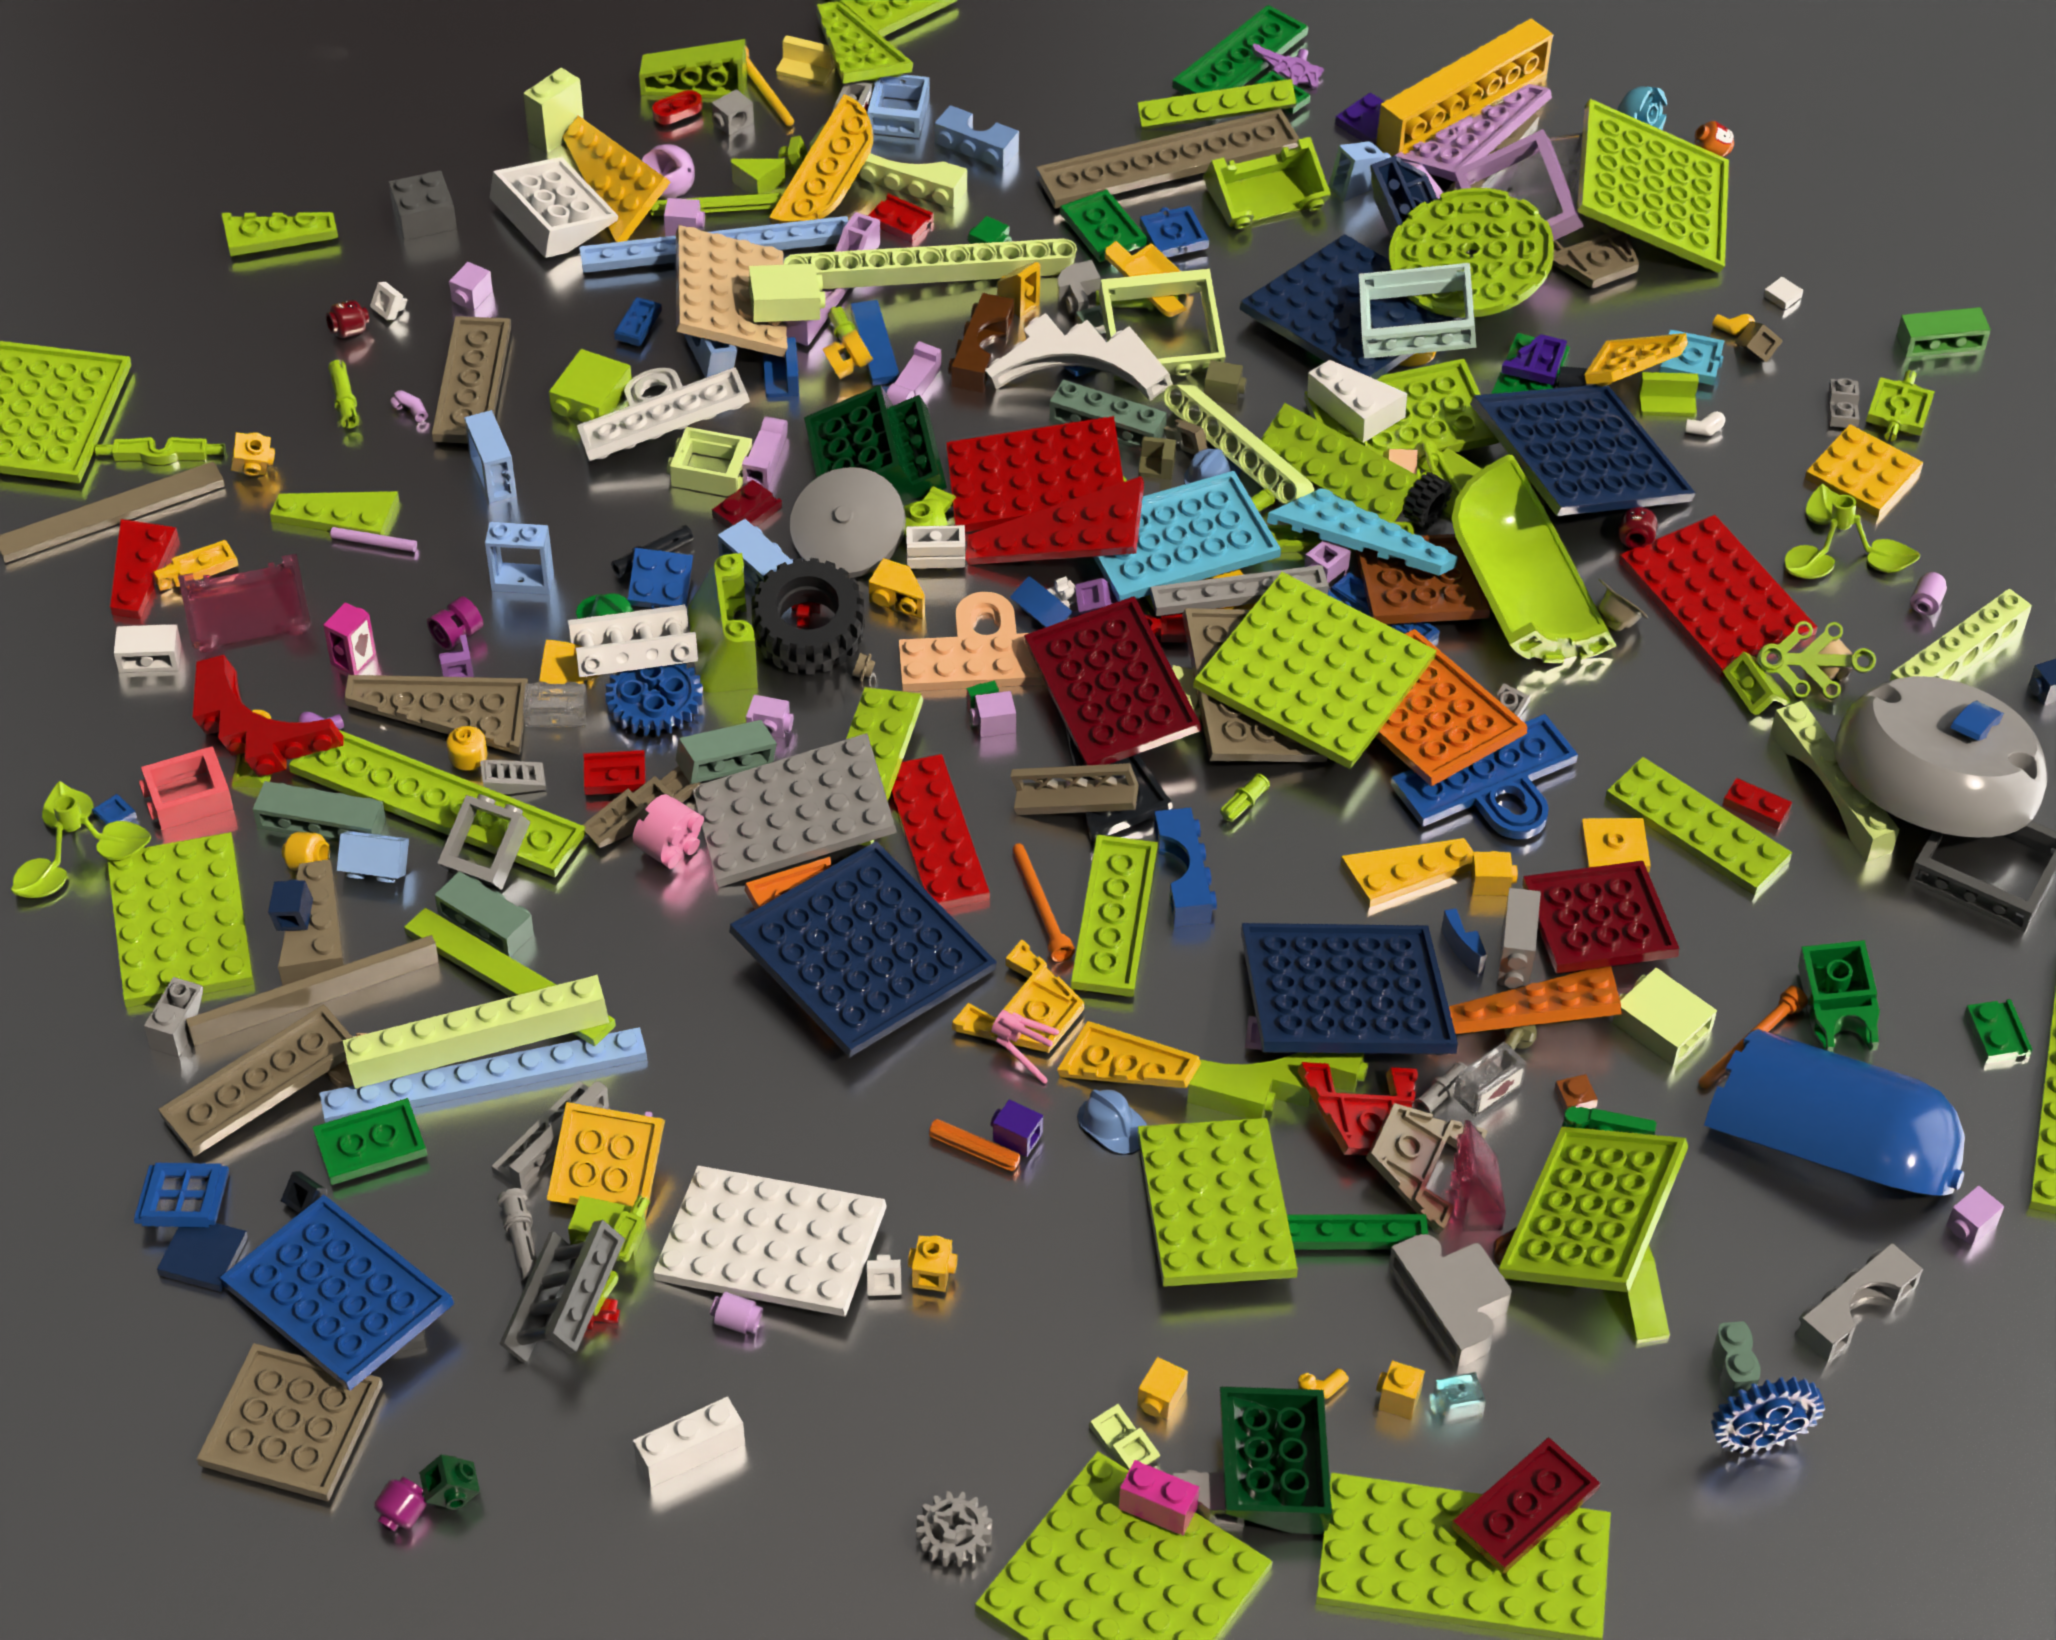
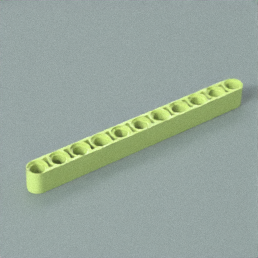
(936, 263)

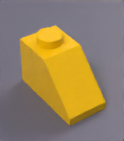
(1023, 287)

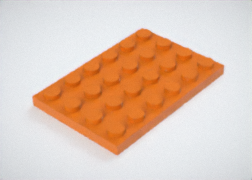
(1447, 721)

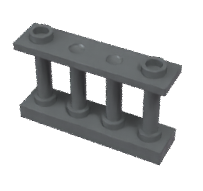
(578, 1299)

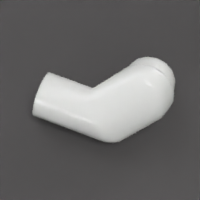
(1707, 426)

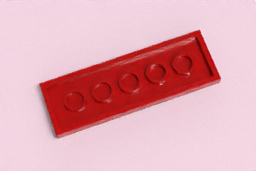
(937, 833)

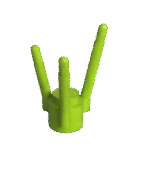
(1429, 458)

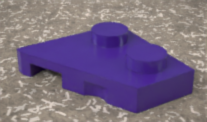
(1362, 118)
(1538, 360)

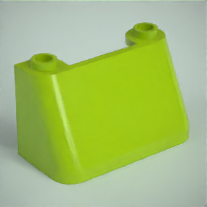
(1268, 185)
(723, 644)

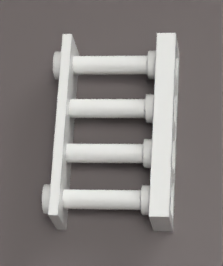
(633, 640)

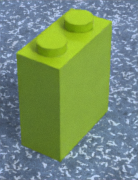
(589, 387)

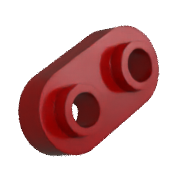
(677, 107)

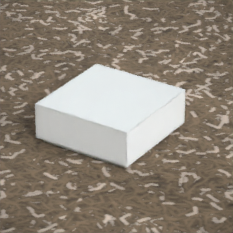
(1783, 293)

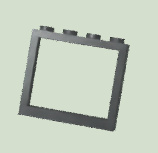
(1981, 895)

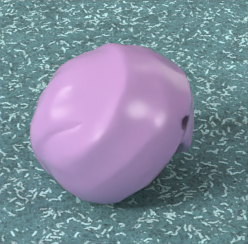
(675, 166)

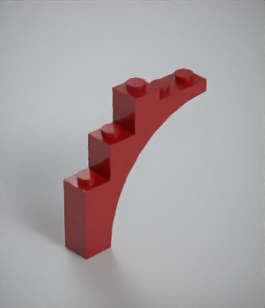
(263, 740)

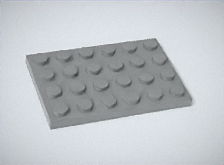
(793, 810)

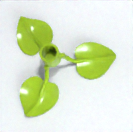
(1839, 510)
(67, 811)

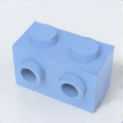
(372, 855)

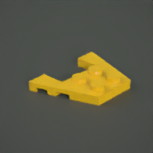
(1039, 999)

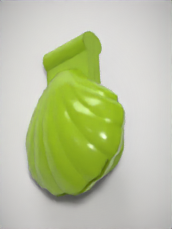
(930, 510)

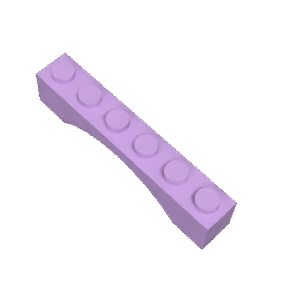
(859, 234)

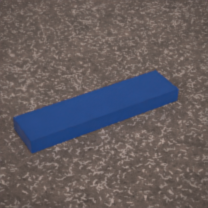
(873, 333)
(1351, 589)

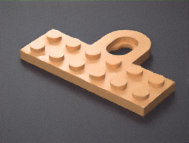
(970, 657)

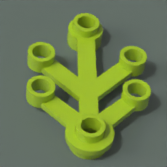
(1810, 659)

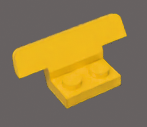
(1146, 262)

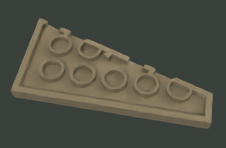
(446, 703)

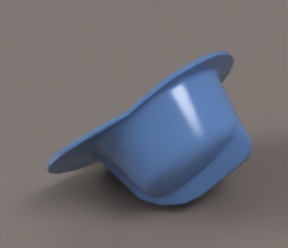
(1209, 464)
(1111, 1121)

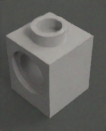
(732, 112)

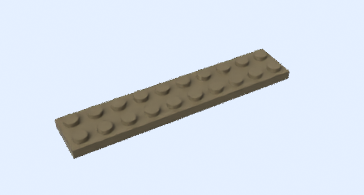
(1166, 157)

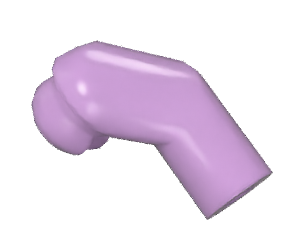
(413, 403)

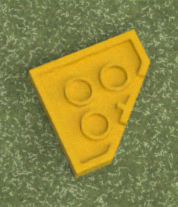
(1632, 355)

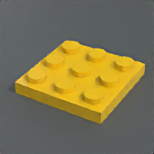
(1864, 469)
(604, 1156)

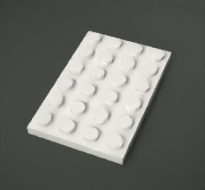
(770, 1240)

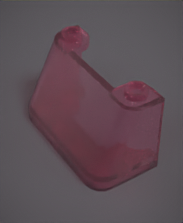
(245, 605)

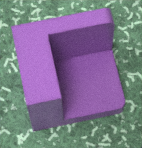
(1094, 595)
(457, 662)

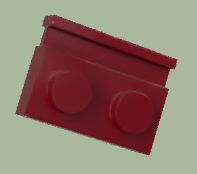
(749, 503)

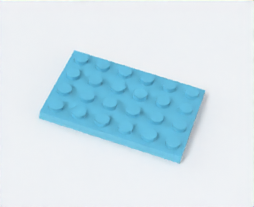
(1191, 537)

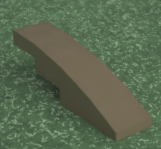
(623, 813)

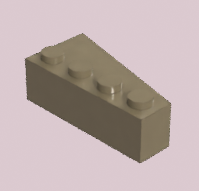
(321, 946)

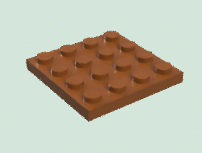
(1413, 596)

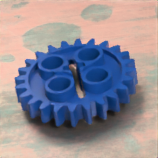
(654, 697)
(1768, 1415)

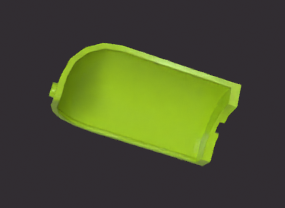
(1526, 567)

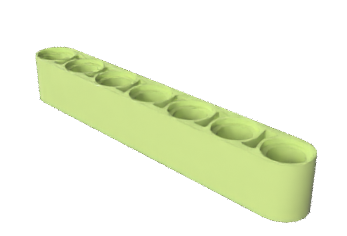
(1238, 443)

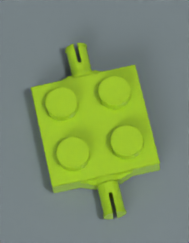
(1900, 406)

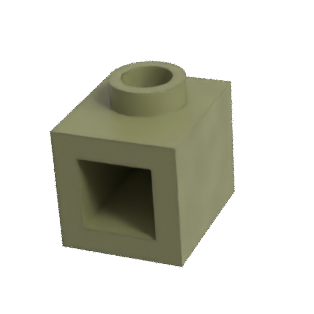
(1224, 382)

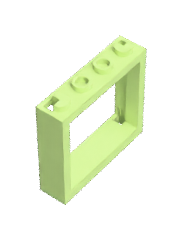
(1165, 285)

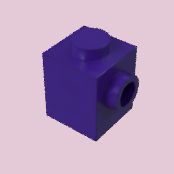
(1017, 1127)

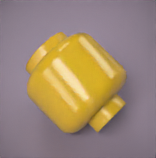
(466, 748)
(304, 848)

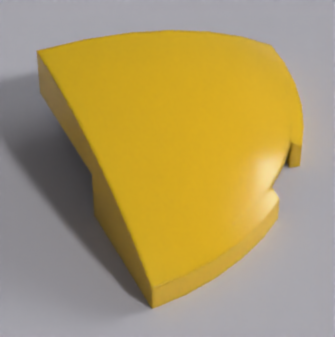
(560, 664)

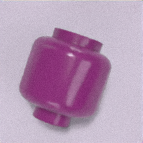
(400, 1504)

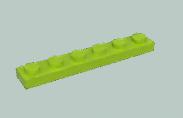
(1216, 104)

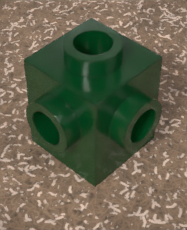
(449, 1482)

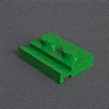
(1998, 1031)

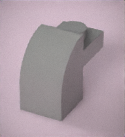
(1077, 286)

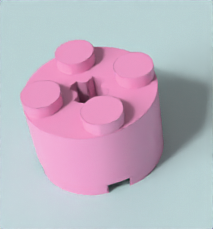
(668, 831)

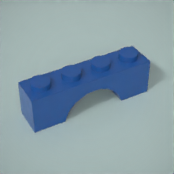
(1190, 895)

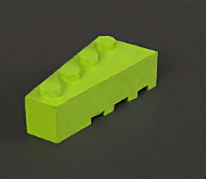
(707, 69)

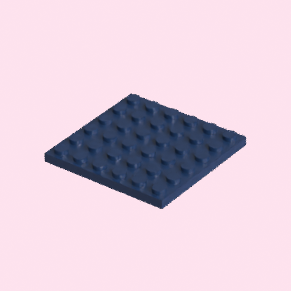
(1321, 307)
(1582, 449)
(862, 948)
(1347, 989)

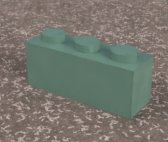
(725, 751)
(484, 913)

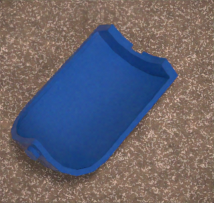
(1840, 1114)

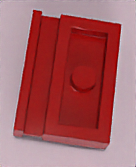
(901, 218)
(614, 772)

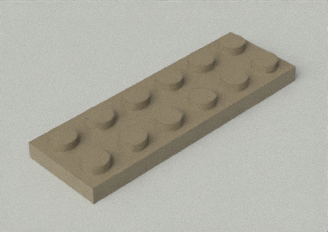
(470, 374)
(257, 1080)

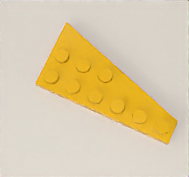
(615, 175)

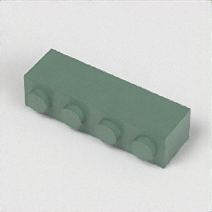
(309, 810)

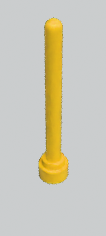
(768, 92)

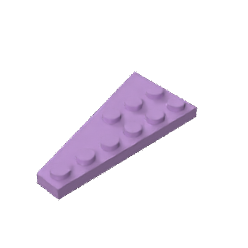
(1477, 136)

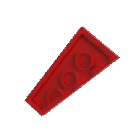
(140, 552)

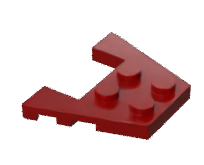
(1356, 1117)

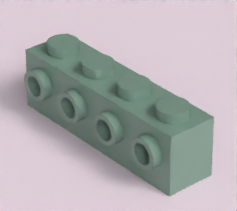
(1132, 420)

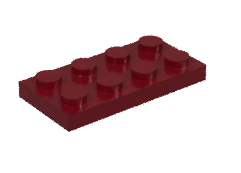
(1525, 1505)

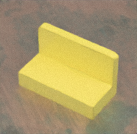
(806, 61)

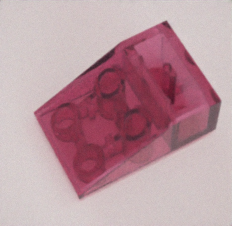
(1477, 1183)

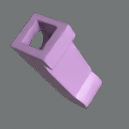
(917, 374)
(765, 451)

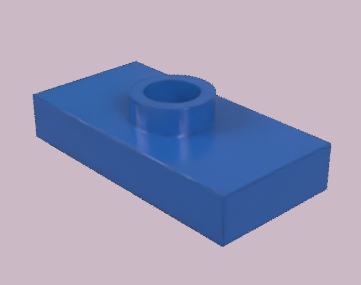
(638, 321)

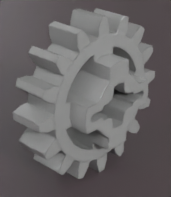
(955, 1544)

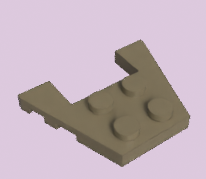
(1599, 258)
(1407, 1155)

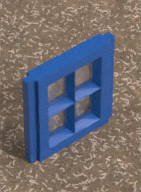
(181, 1195)

